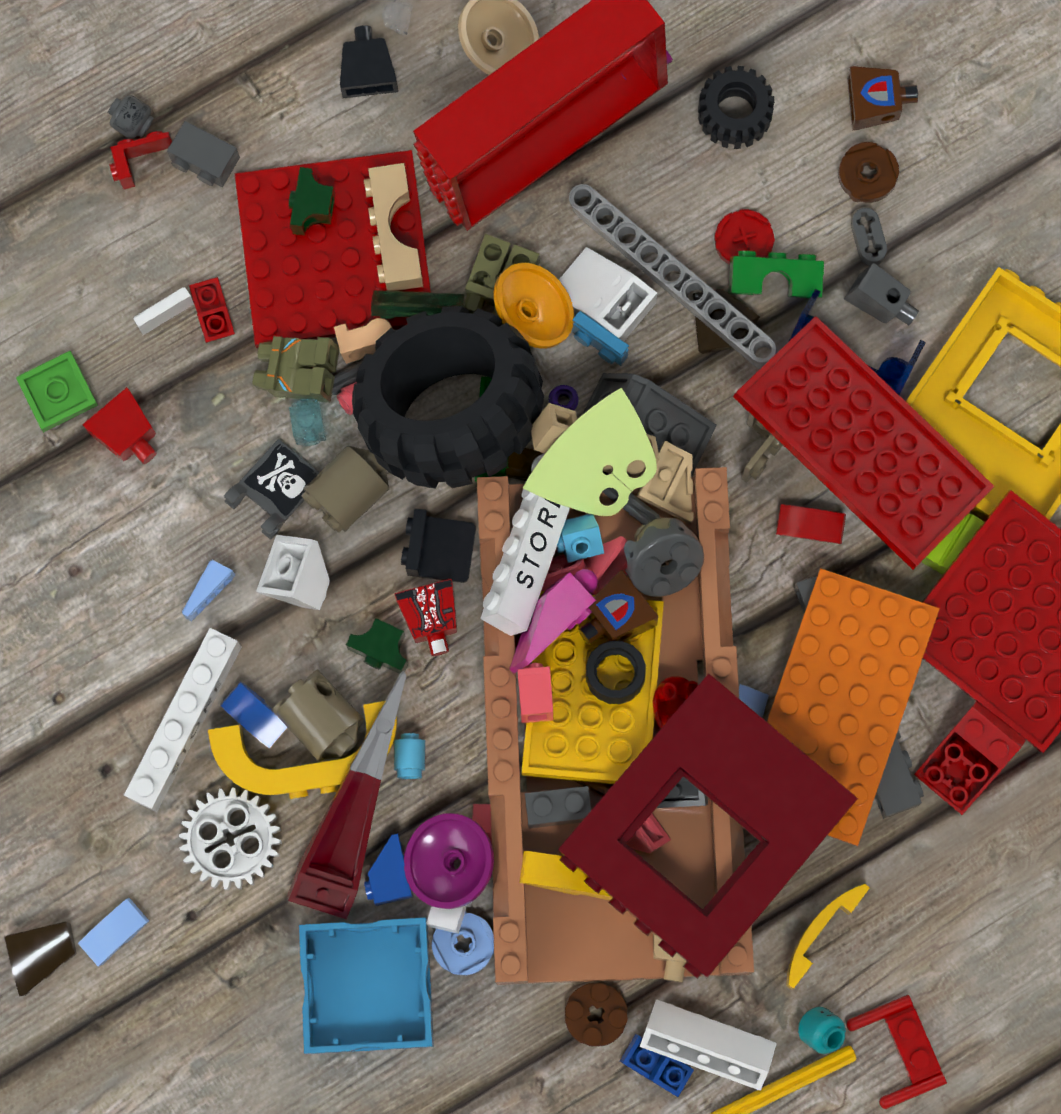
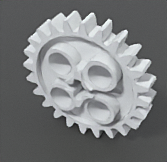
(242, 865)

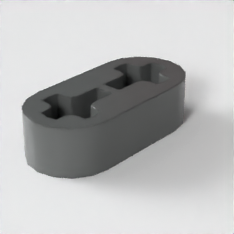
(875, 234)

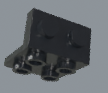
(438, 547)

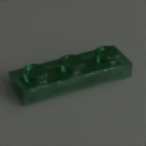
(407, 304)

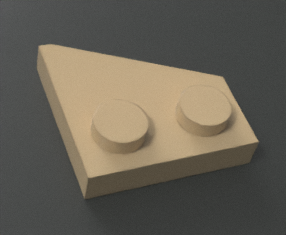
(671, 484)

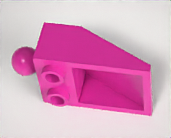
(557, 609)

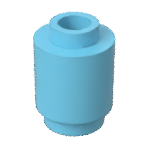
(409, 756)

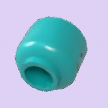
(822, 1030)

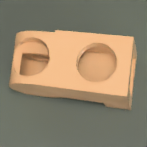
(360, 341)

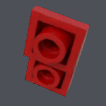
(212, 309)
(811, 524)

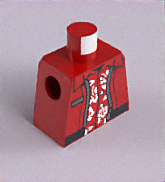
(430, 614)

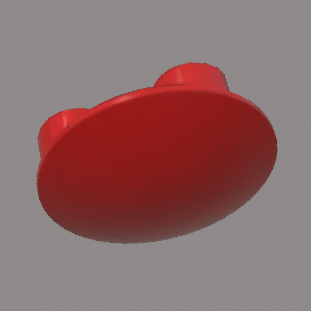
(670, 696)

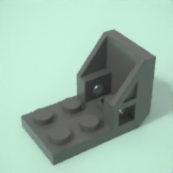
(659, 413)

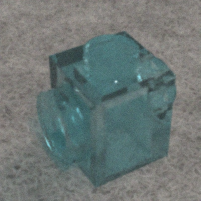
(307, 422)

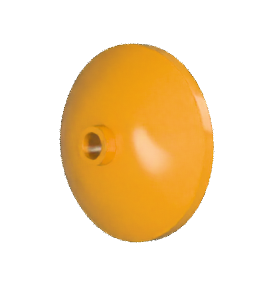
(534, 304)

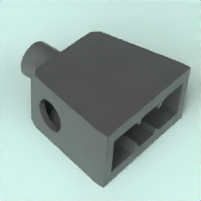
(881, 296)

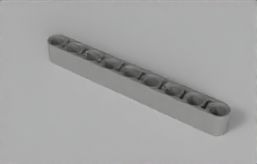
(667, 263)

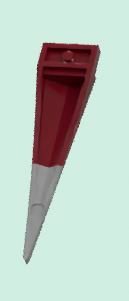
(335, 856)

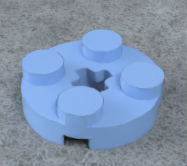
(480, 949)

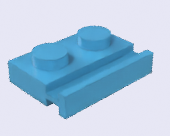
(591, 333)

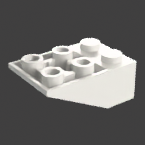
(607, 293)

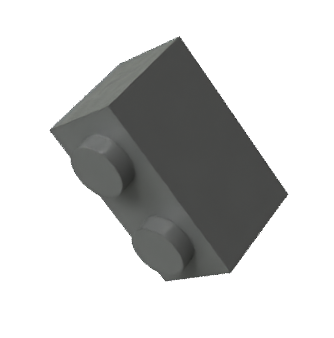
(203, 155)
(557, 807)

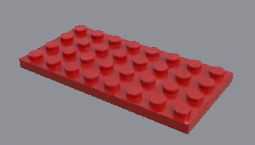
(863, 442)

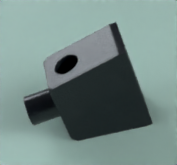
(366, 66)

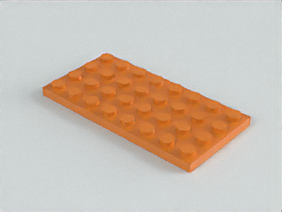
(851, 684)

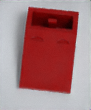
(970, 757)

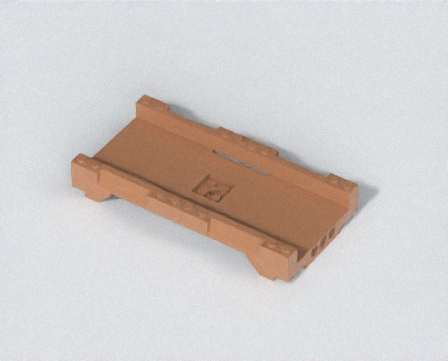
(581, 937)

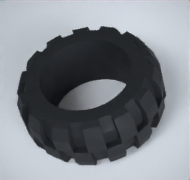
(463, 443)

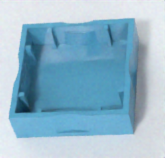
(366, 986)

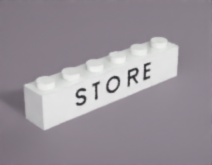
(524, 562)
(183, 720)

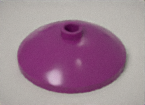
(432, 856)

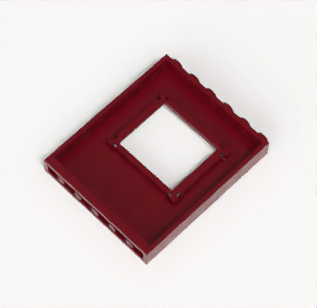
(746, 773)

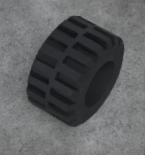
(735, 84)

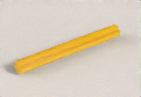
(790, 1082)

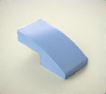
(113, 932)

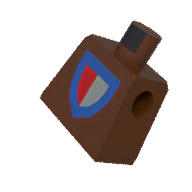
(877, 96)
(618, 612)

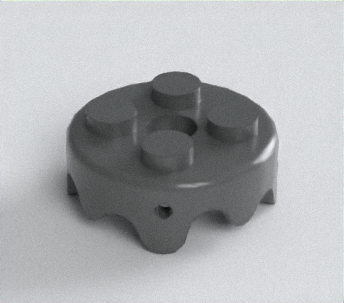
(656, 547)

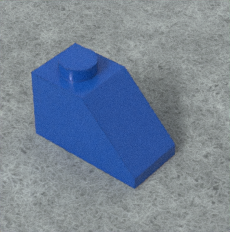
(387, 875)

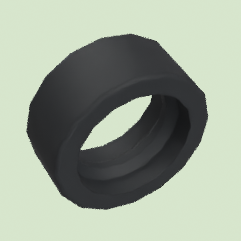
(615, 648)

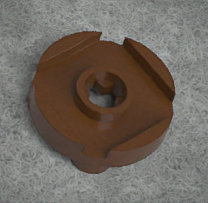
(875, 157)
(599, 996)

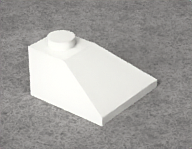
(295, 573)

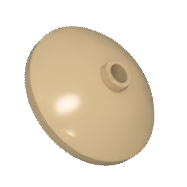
(503, 23)

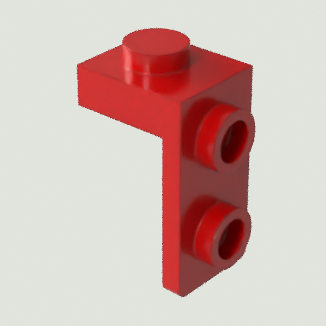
(132, 148)

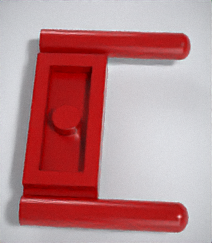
(911, 1045)

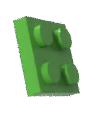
(56, 391)

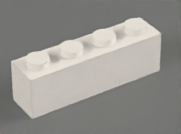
(708, 1045)

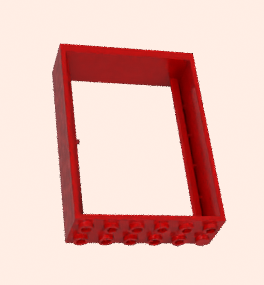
(542, 106)

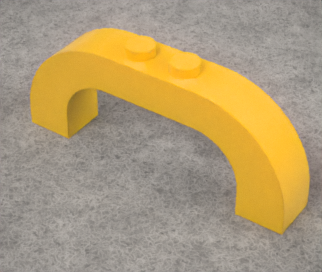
(232, 758)

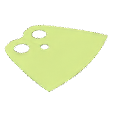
(575, 462)

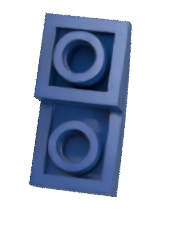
(253, 714)
(659, 1069)

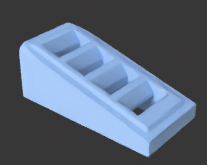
(211, 583)

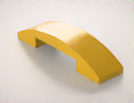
(799, 964)

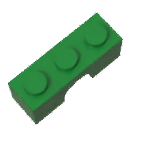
(749, 271)

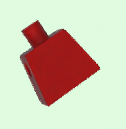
(123, 428)

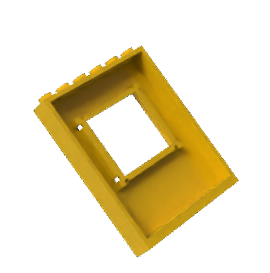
(990, 446)

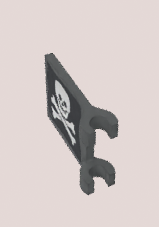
(274, 485)

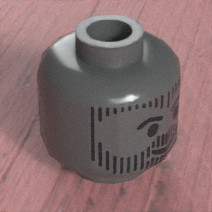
(130, 116)

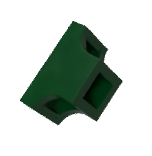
(310, 202)
(380, 646)

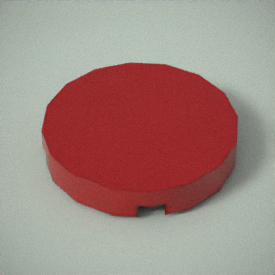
(743, 232)

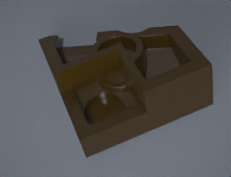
(38, 953)

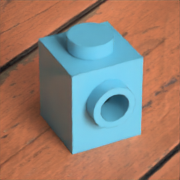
(580, 538)

